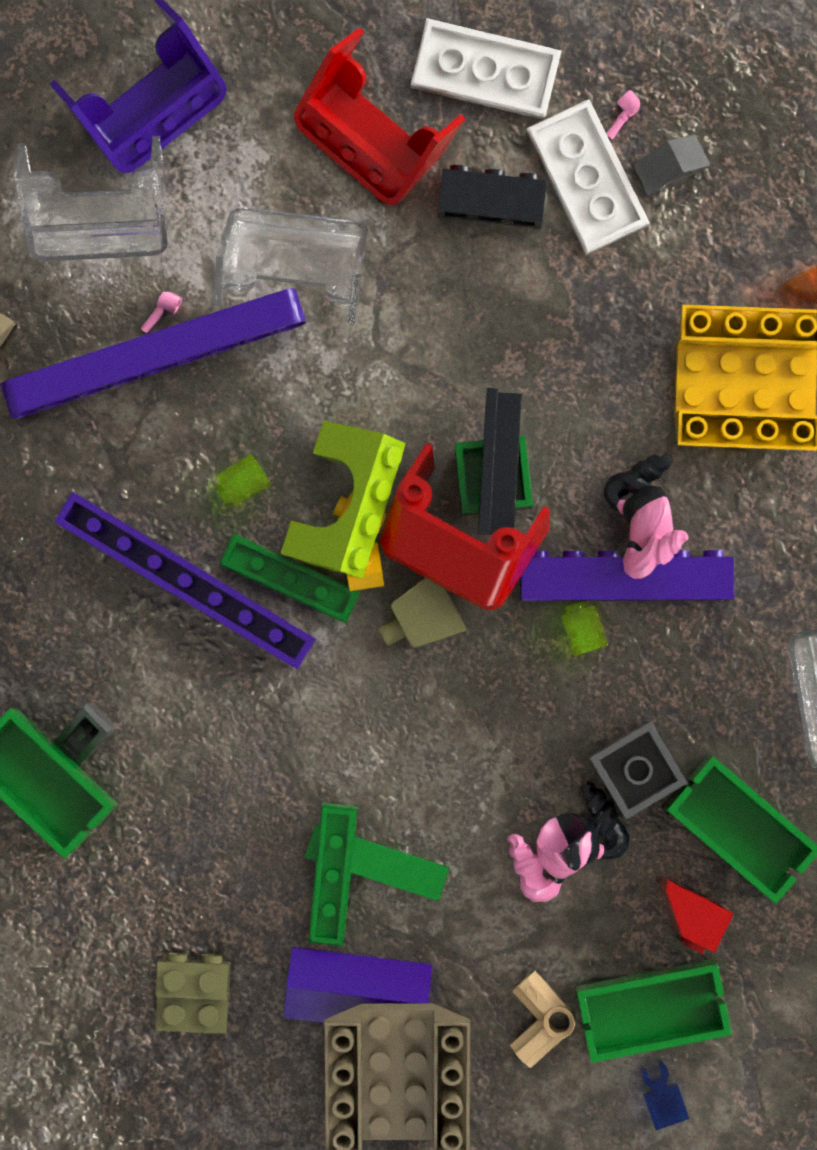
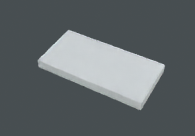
(485, 69)
(587, 176)

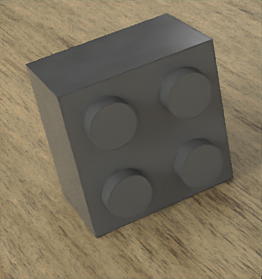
(636, 769)

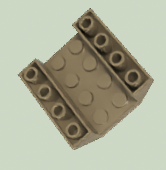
(397, 1076)

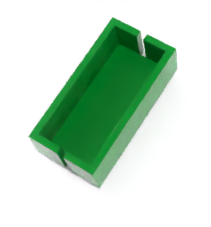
(48, 786)
(742, 828)
(652, 1010)

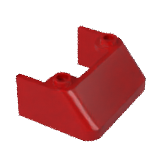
(360, 134)
(449, 556)

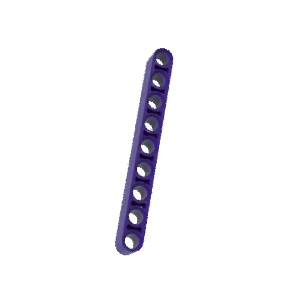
(153, 353)

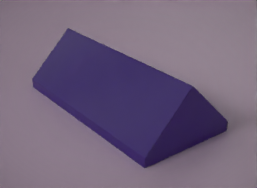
(333, 982)

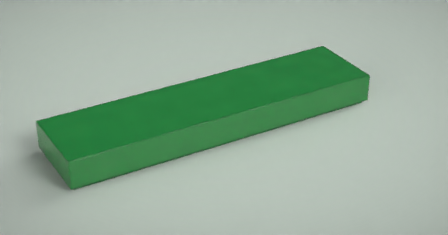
(289, 578)
(392, 867)
(332, 874)

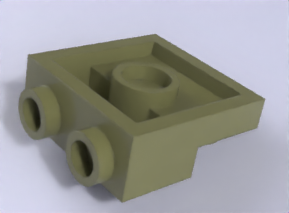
(192, 994)

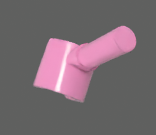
(630, 105)
(167, 301)

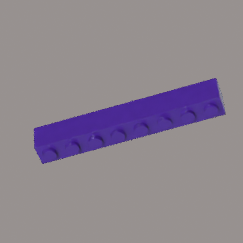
(185, 580)

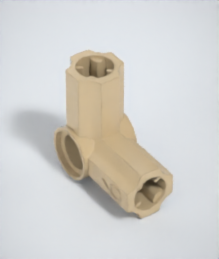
(541, 1035)

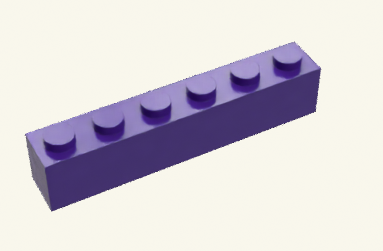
(604, 578)

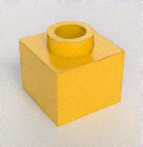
(373, 575)

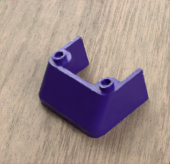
(158, 105)

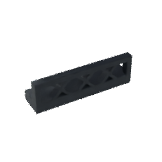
(499, 461)

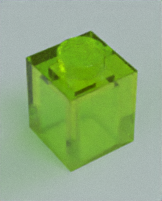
(242, 481)
(583, 628)

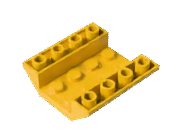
(746, 378)

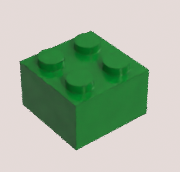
(468, 468)

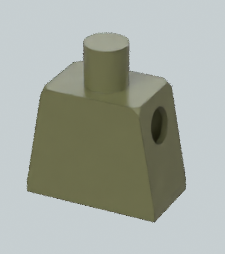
(423, 616)

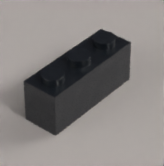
(492, 197)

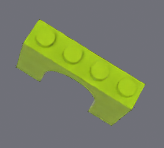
(350, 540)

